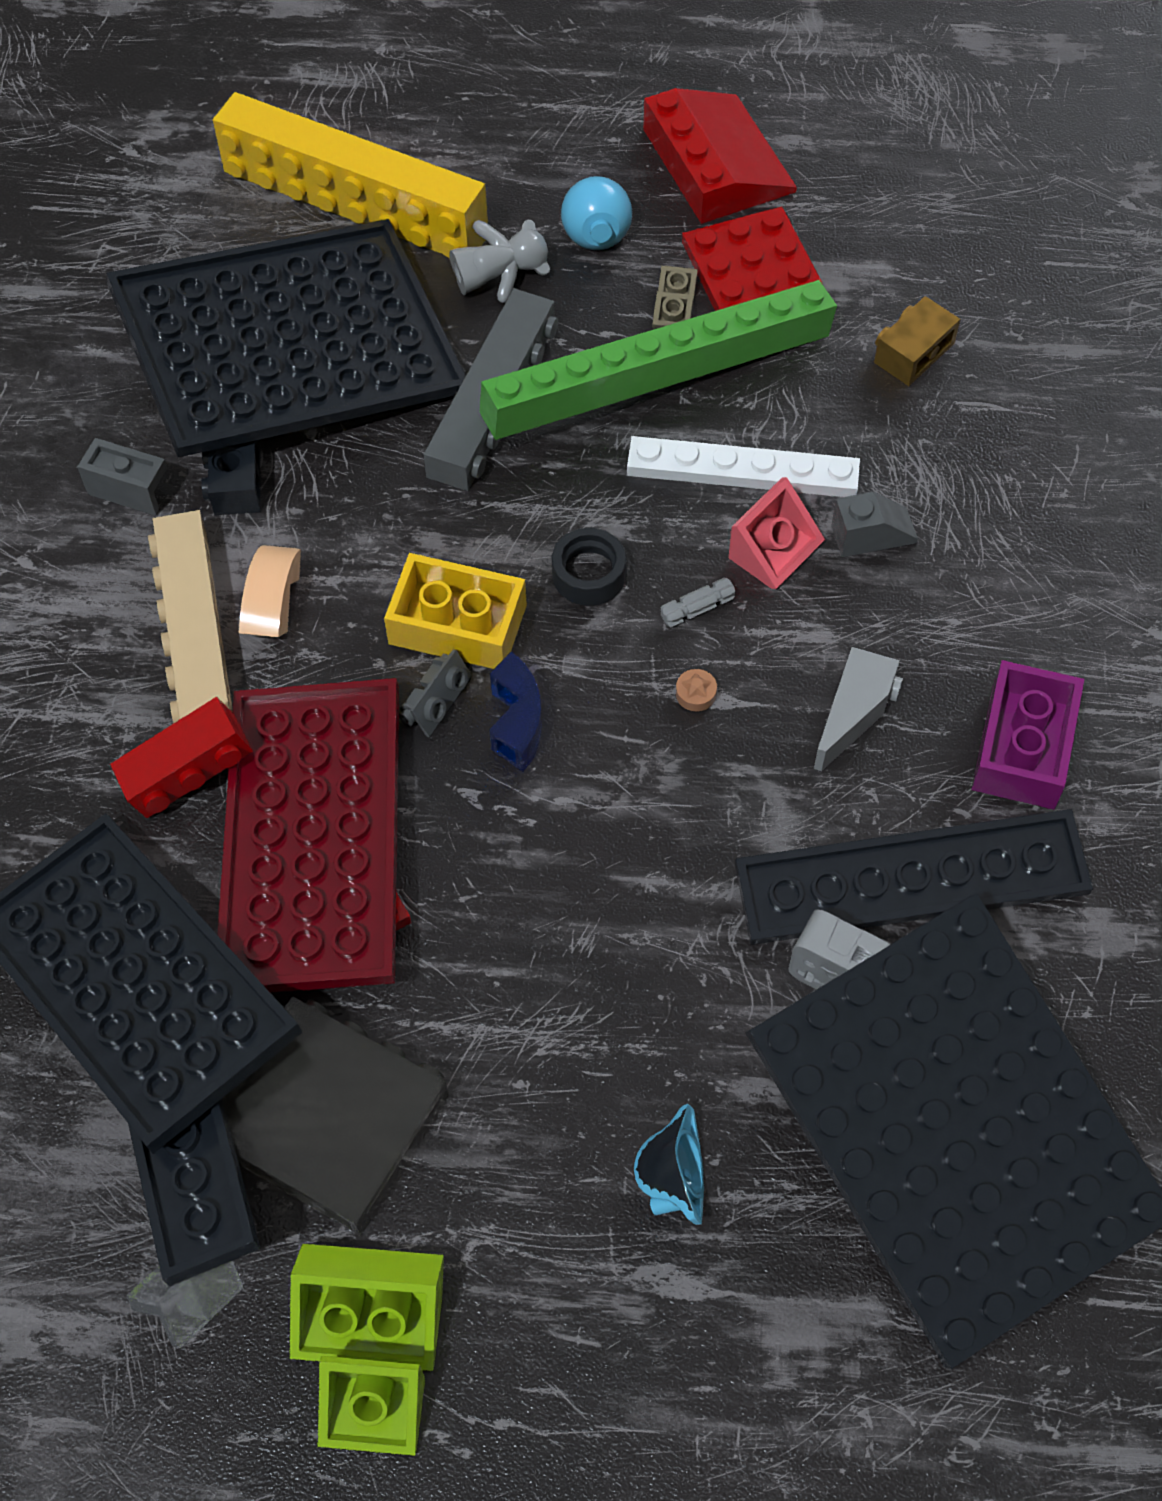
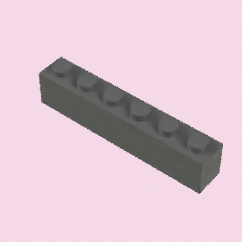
(514, 343)

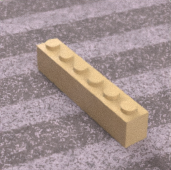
(190, 613)

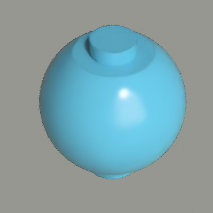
(596, 213)

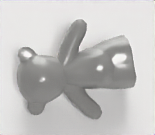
(503, 257)

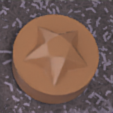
(696, 690)

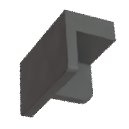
(122, 475)

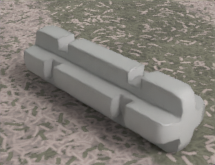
(697, 602)

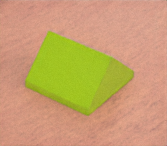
(369, 1405)

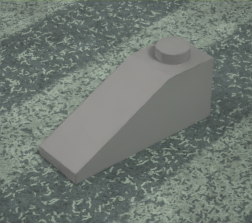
(859, 702)

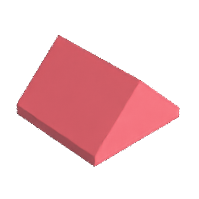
(774, 535)

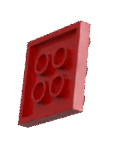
(748, 258)

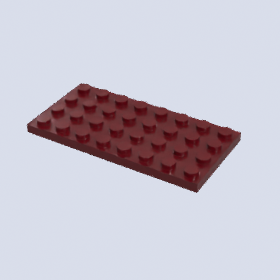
(313, 836)

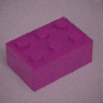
(1028, 735)

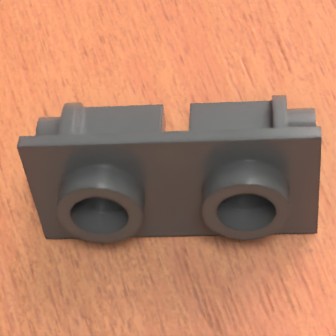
(442, 686)

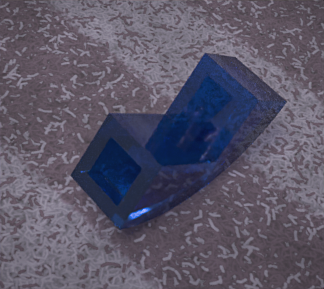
(520, 728)

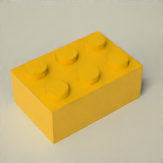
(456, 608)

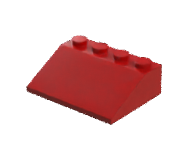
(714, 152)

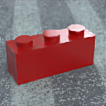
(181, 757)

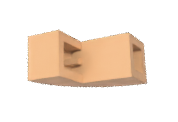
(268, 591)

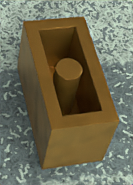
(916, 340)

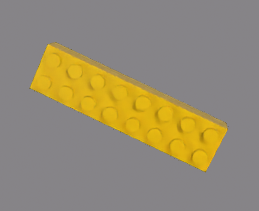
(349, 175)

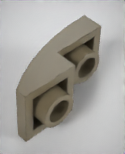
(674, 295)

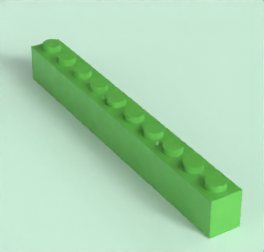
(655, 359)

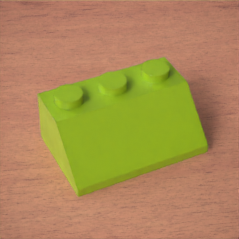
(365, 1305)

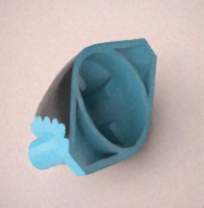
(672, 1168)

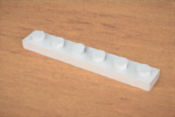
(742, 466)

